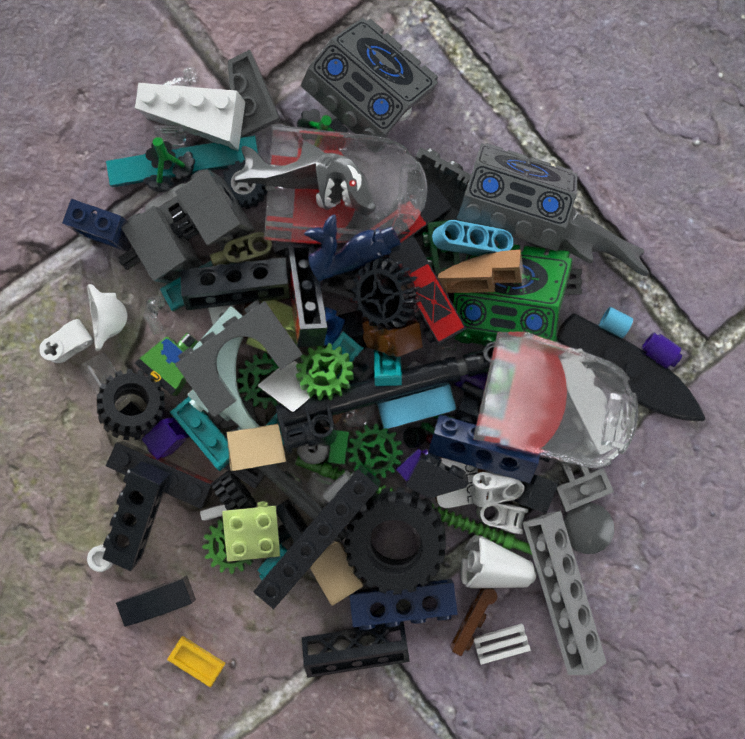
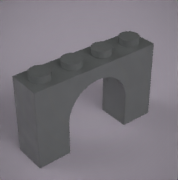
(200, 365)

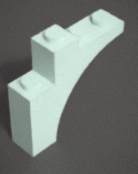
(227, 370)

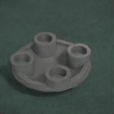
(589, 528)

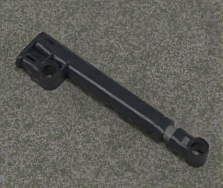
(302, 425)

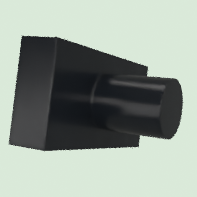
(293, 523)

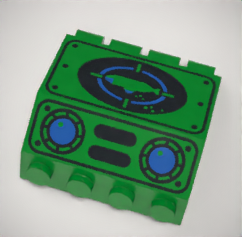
(518, 306)

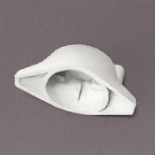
(107, 315)

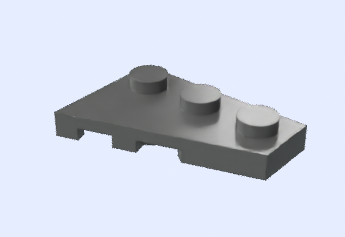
(250, 84)

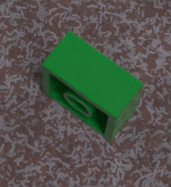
(338, 448)

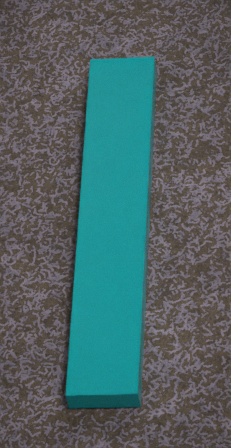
(206, 156)

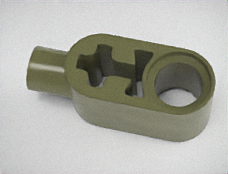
(238, 245)

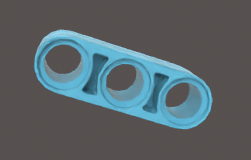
(461, 242)
(416, 406)

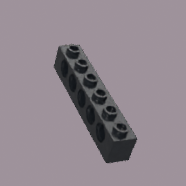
(317, 537)

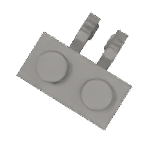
(583, 488)

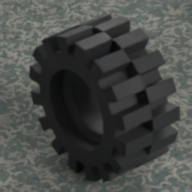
(233, 492)

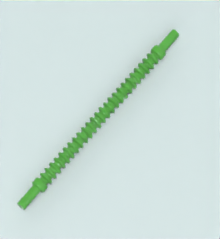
(507, 540)

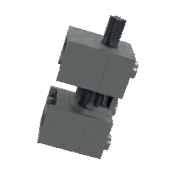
(163, 233)

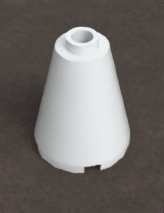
(494, 566)

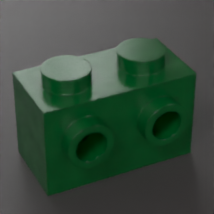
(439, 259)

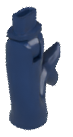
(356, 253)

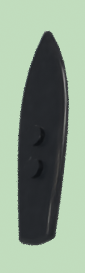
(653, 384)

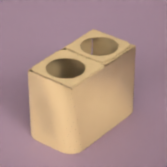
(255, 447)
(335, 574)

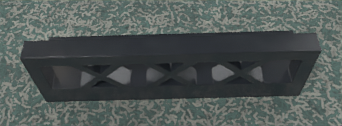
(354, 658)

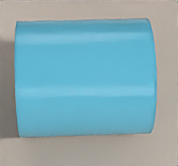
(616, 322)

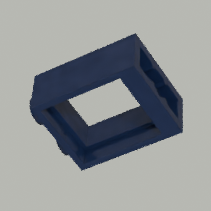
(99, 227)

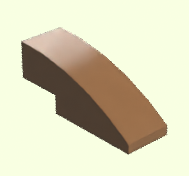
(483, 272)

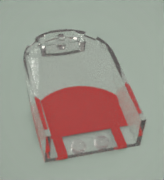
(391, 172)
(556, 402)

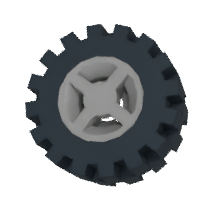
(246, 197)

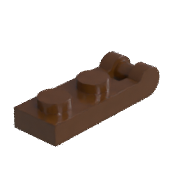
(474, 618)

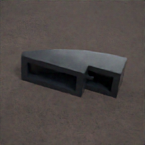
(156, 601)

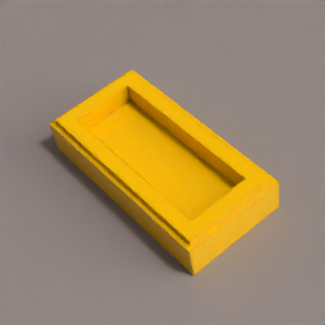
(196, 661)

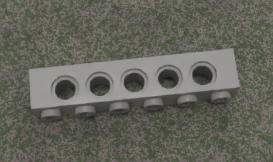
(564, 593)

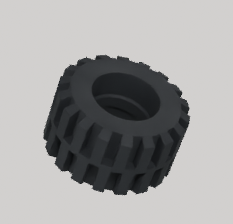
(130, 384)

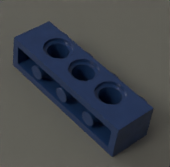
(455, 442)
(443, 609)

